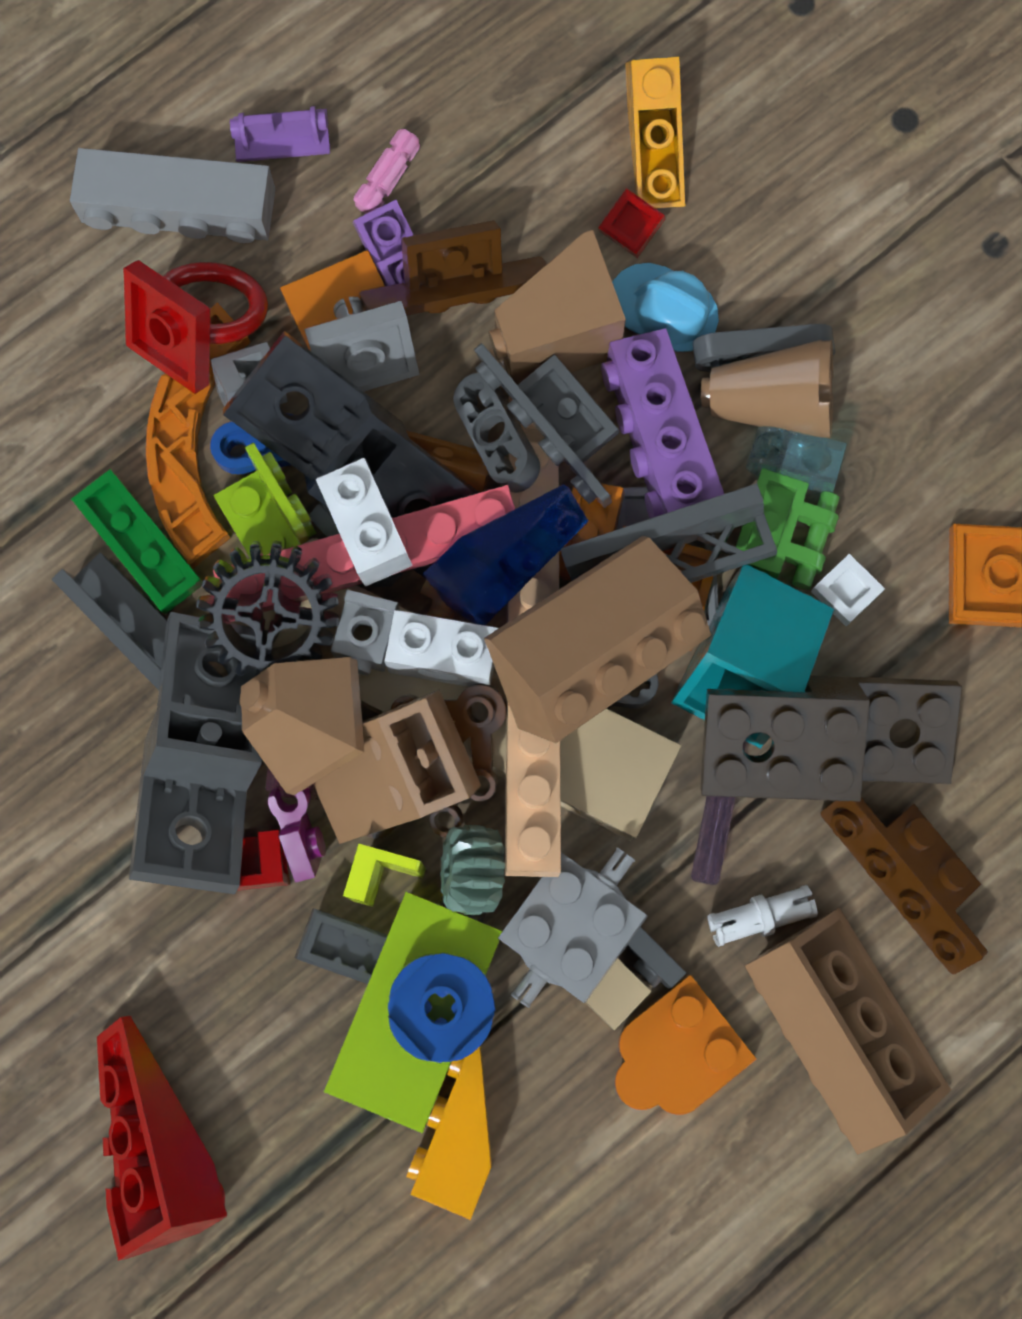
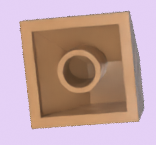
(304, 719)

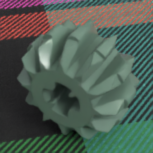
(472, 869)

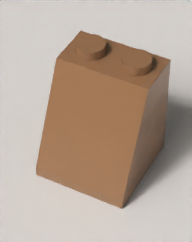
(561, 312)

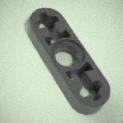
(732, 346)
(512, 440)

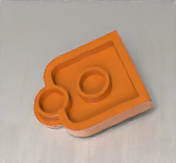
(678, 1052)

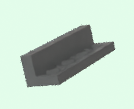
(682, 527)
(121, 614)

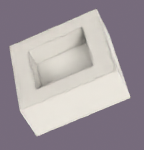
(848, 589)

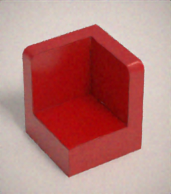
(263, 862)

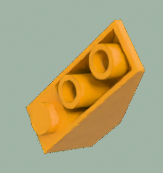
(656, 130)
(460, 1153)

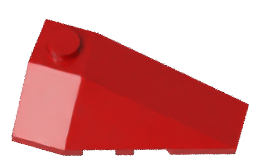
(160, 1165)

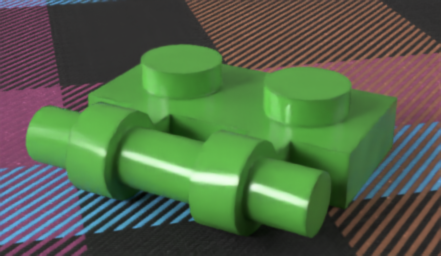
(783, 508)

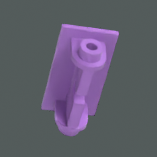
(280, 134)

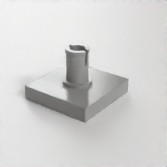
(367, 345)

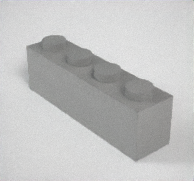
(173, 195)

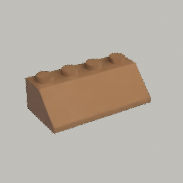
(596, 640)
(849, 1032)

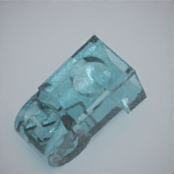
(797, 456)

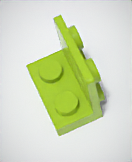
(260, 508)

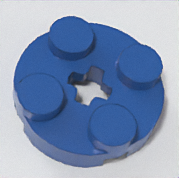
(410, 1007)

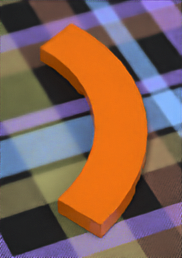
(174, 462)

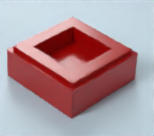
(632, 223)

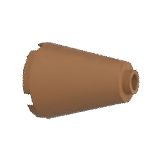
(776, 389)

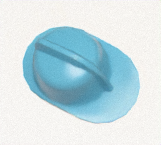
(668, 299)

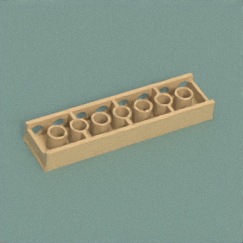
(606, 765)

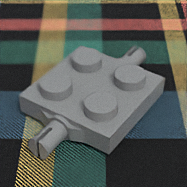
(573, 928)

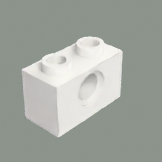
(364, 522)
(439, 649)

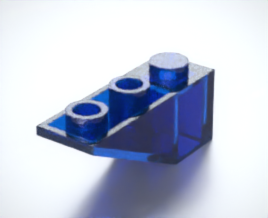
(502, 556)

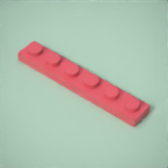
(423, 533)

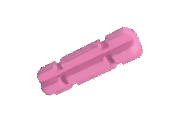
(387, 171)

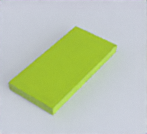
(372, 1064)

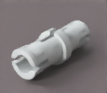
(762, 915)

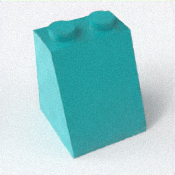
(759, 641)

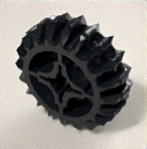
(244, 610)

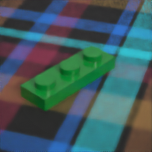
(137, 541)

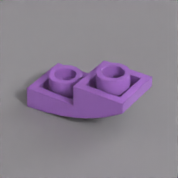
(381, 236)

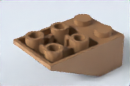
(407, 771)

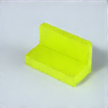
(368, 871)

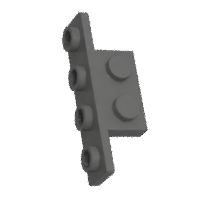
(561, 412)

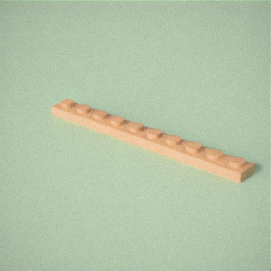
(531, 761)

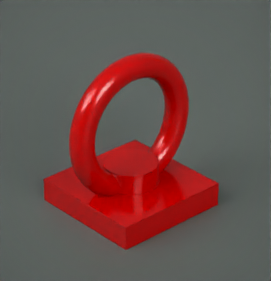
(174, 327)

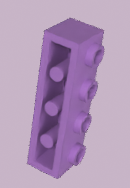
(660, 423)

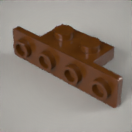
(453, 270)
(916, 875)

